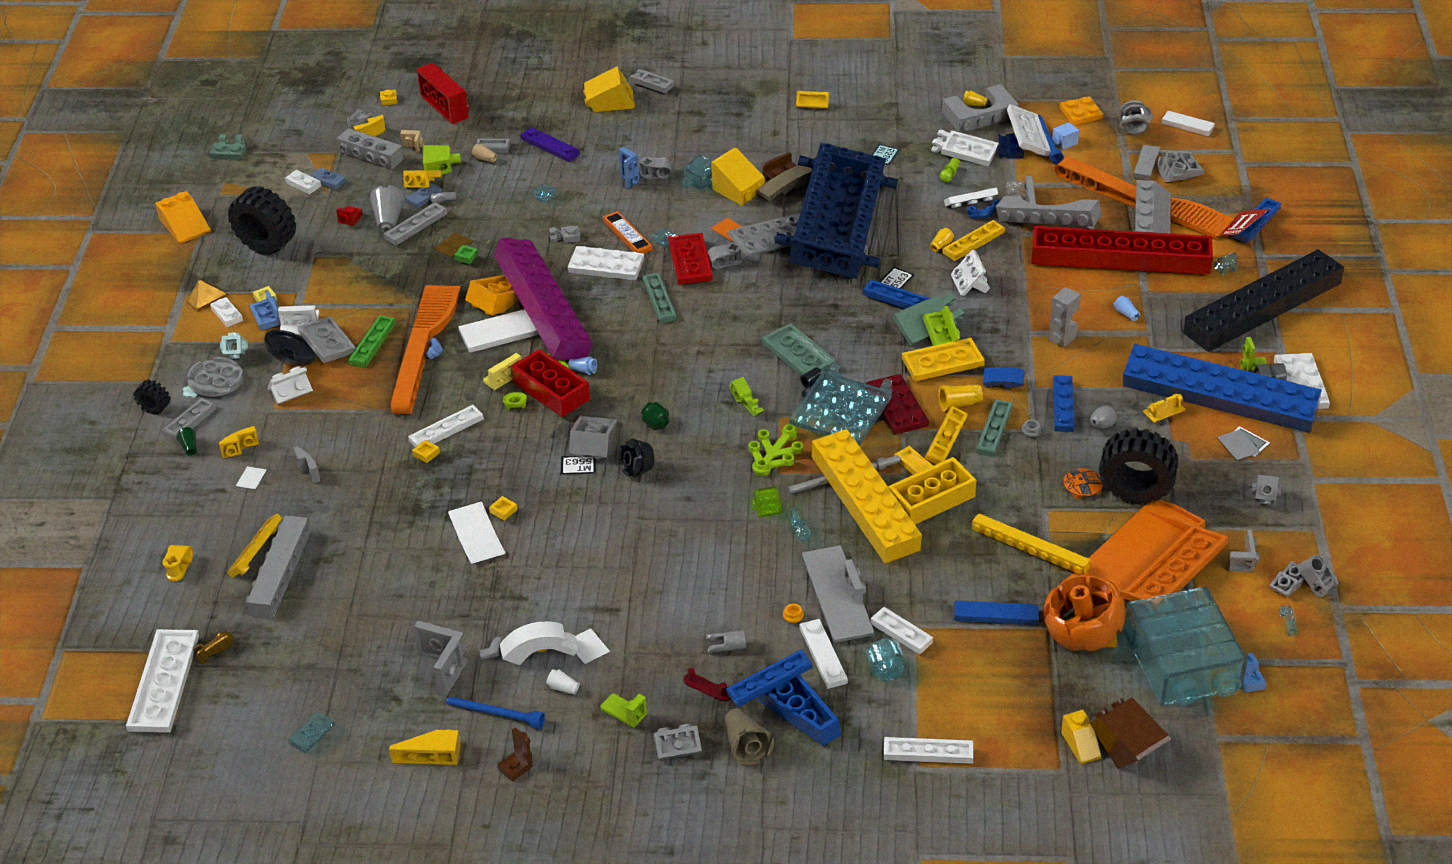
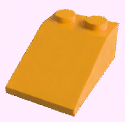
(182, 217)
(491, 294)

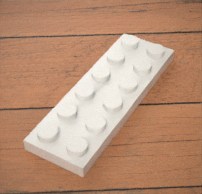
(162, 681)

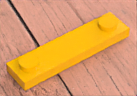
(973, 240)
(946, 435)
(241, 564)

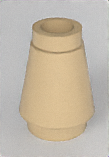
(483, 153)

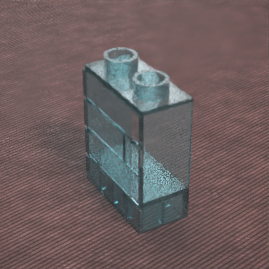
(1185, 646)

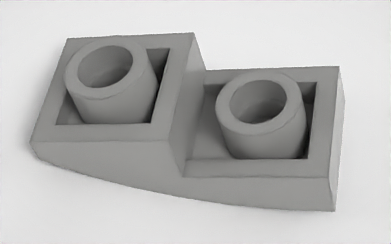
(1288, 580)

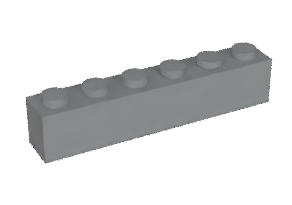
(278, 567)

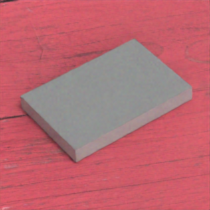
(326, 339)

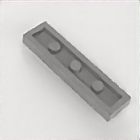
(415, 223)

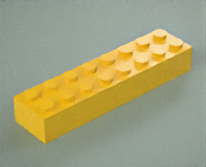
(866, 496)

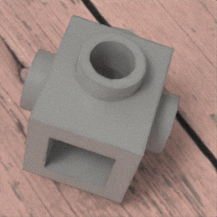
(1270, 482)

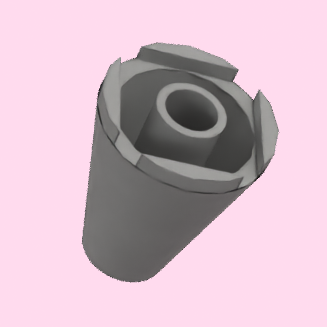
(386, 206)

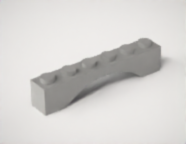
(1081, 212)

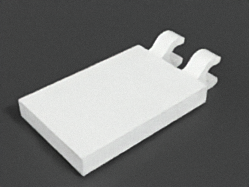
(965, 147)

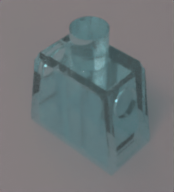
(698, 173)

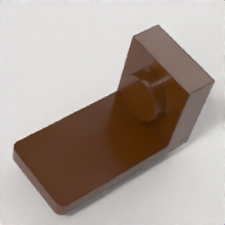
(520, 760)

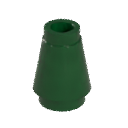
(187, 439)

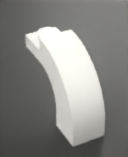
(535, 637)

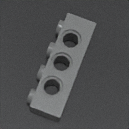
(370, 148)

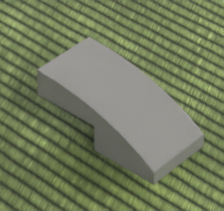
(306, 464)

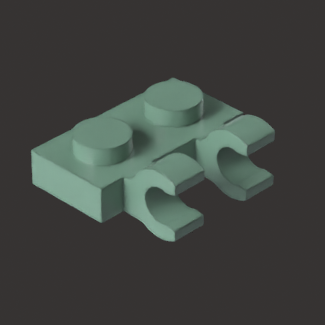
(224, 150)

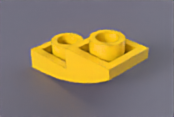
(374, 126)
(235, 442)

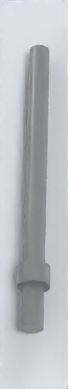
(879, 464)

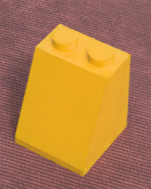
(609, 92)
(736, 177)

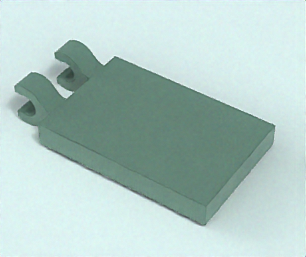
(911, 321)

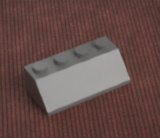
(1152, 207)

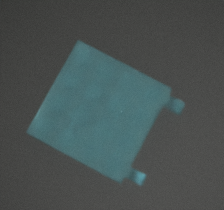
(841, 404)

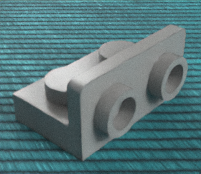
(677, 742)

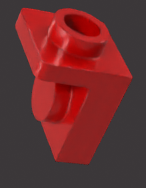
(349, 215)

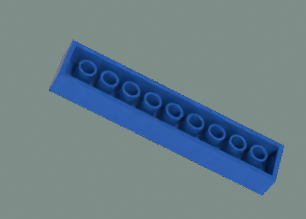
(1222, 388)

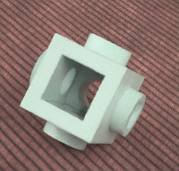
(227, 343)

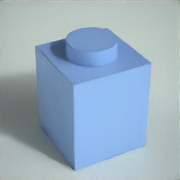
(1065, 136)

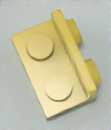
(502, 372)

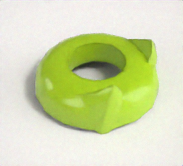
(515, 396)

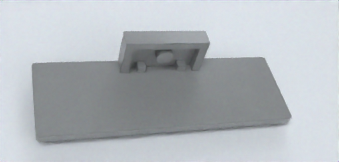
(761, 236)
(839, 593)

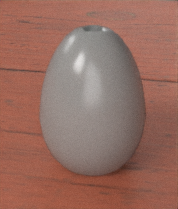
(1103, 417)

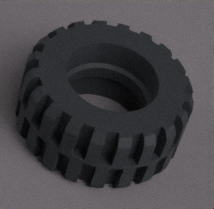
(262, 220)
(1144, 448)

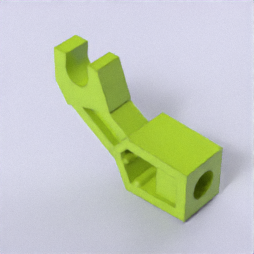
(744, 395)

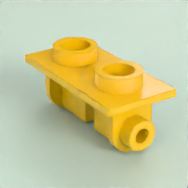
(1164, 409)

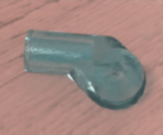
(1290, 620)

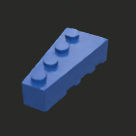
(804, 709)

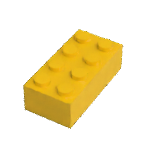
(934, 490)

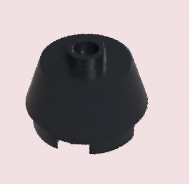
(636, 457)

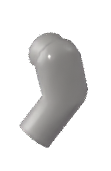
(442, 197)
(494, 649)

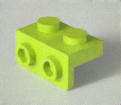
(941, 326)

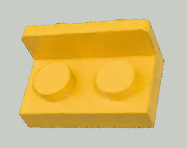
(420, 178)

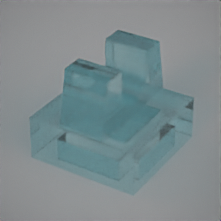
(1226, 261)

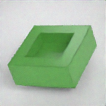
(466, 254)

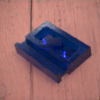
(1009, 147)

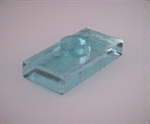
(311, 732)

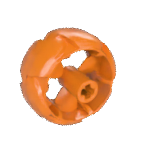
(1081, 593)

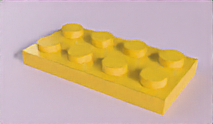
(943, 359)

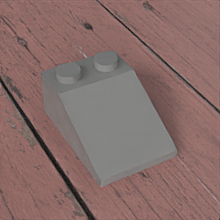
(592, 437)

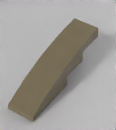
(786, 181)

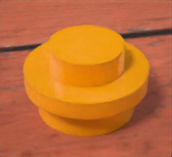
(793, 613)

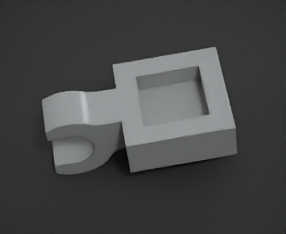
(567, 234)

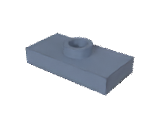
(329, 178)
(422, 195)

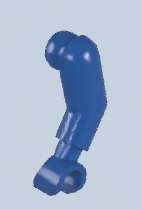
(973, 213)

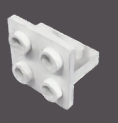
(970, 274)
(294, 316)
(290, 385)

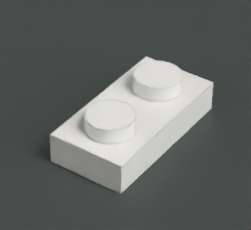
(303, 182)
(226, 312)

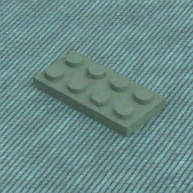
(797, 350)

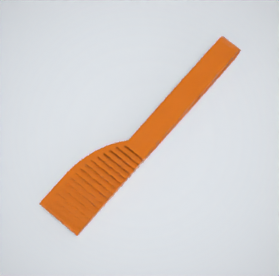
(1182, 211)
(433, 315)

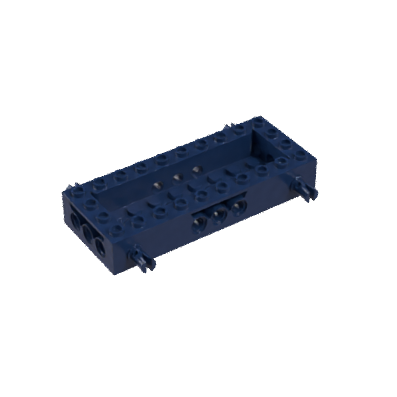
(815, 239)

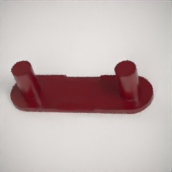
(705, 686)

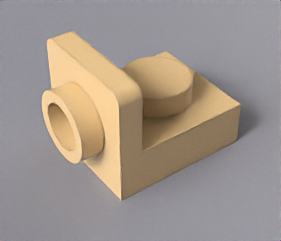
(412, 138)

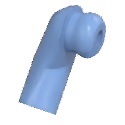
(435, 349)

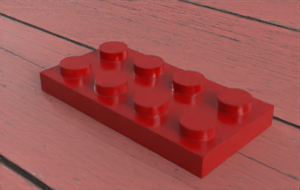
(690, 258)

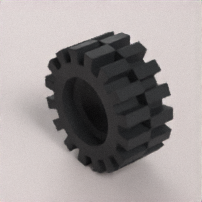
(152, 397)

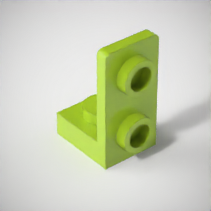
(1248, 361)
(629, 712)

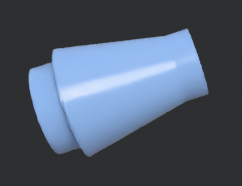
(1125, 307)
(584, 365)

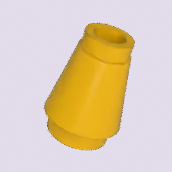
(974, 99)
(942, 239)

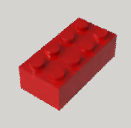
(442, 93)
(551, 382)

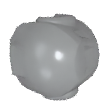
(1135, 117)

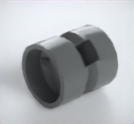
(1275, 370)

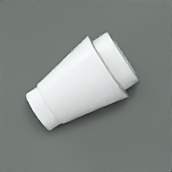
(561, 682)

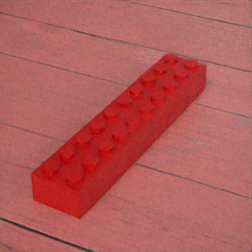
(1122, 250)

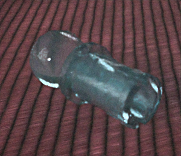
(799, 525)

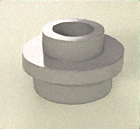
(1031, 428)

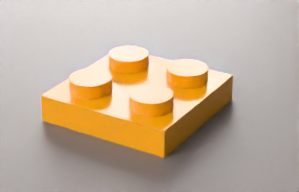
(1081, 110)

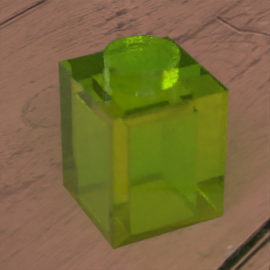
(766, 501)

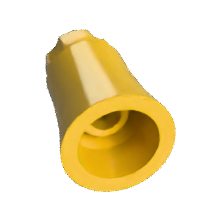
(959, 396)

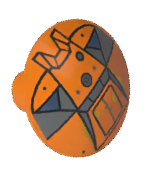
(1083, 482)

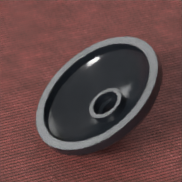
(289, 348)

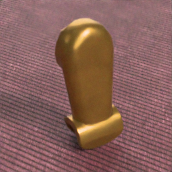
(220, 643)

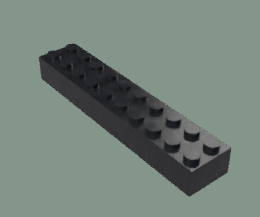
(1263, 300)

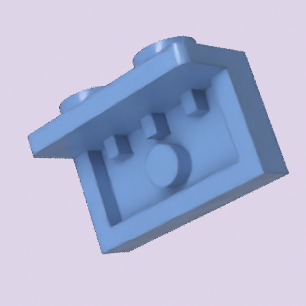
(629, 167)
(266, 312)

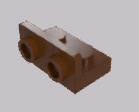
(777, 166)

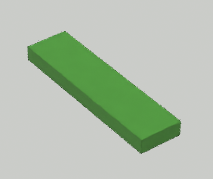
(372, 341)

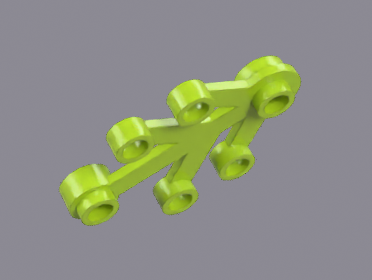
(763, 466)

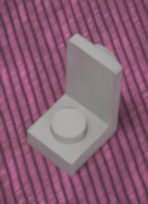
(1244, 560)

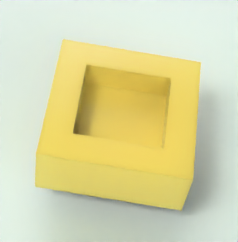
(259, 295)

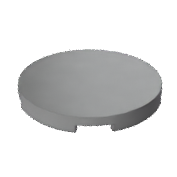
(215, 377)

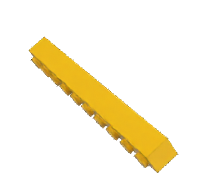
(1031, 544)

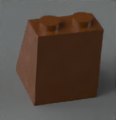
(1128, 732)

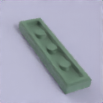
(659, 298)
(994, 428)

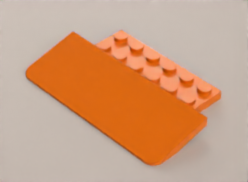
(1156, 552)

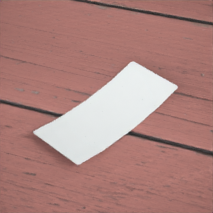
(476, 532)

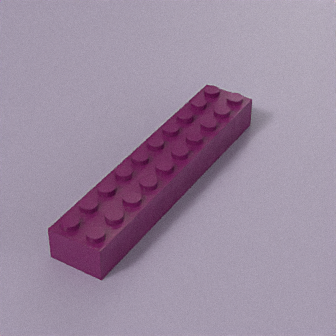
(542, 299)

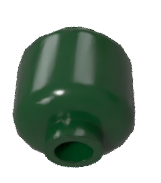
(655, 415)

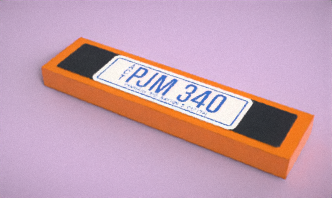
(627, 233)

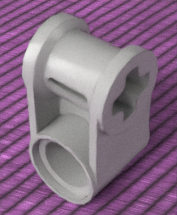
(358, 118)
(657, 168)
(724, 256)
(1318, 574)

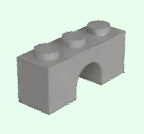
(1062, 328)

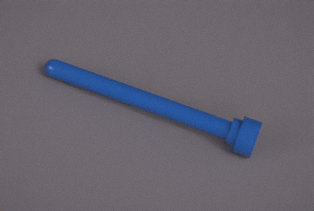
(1055, 155)
(534, 719)

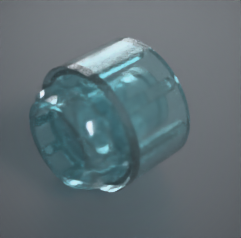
(885, 659)

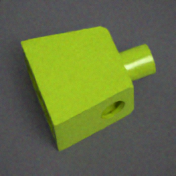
(439, 158)

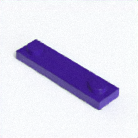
(550, 144)

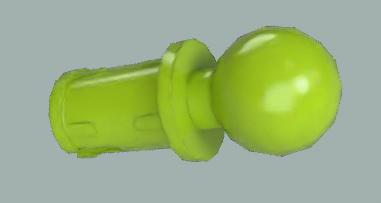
(949, 170)

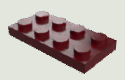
(903, 409)

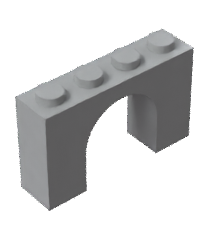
(966, 118)

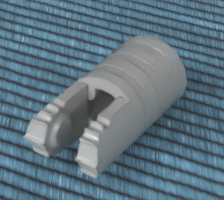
(732, 641)

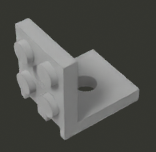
(446, 648)

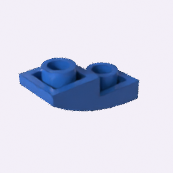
(1008, 376)

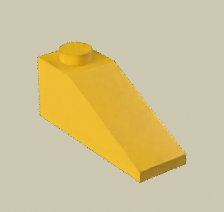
(434, 747)

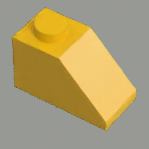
(1080, 737)

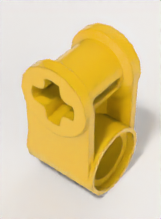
(177, 561)

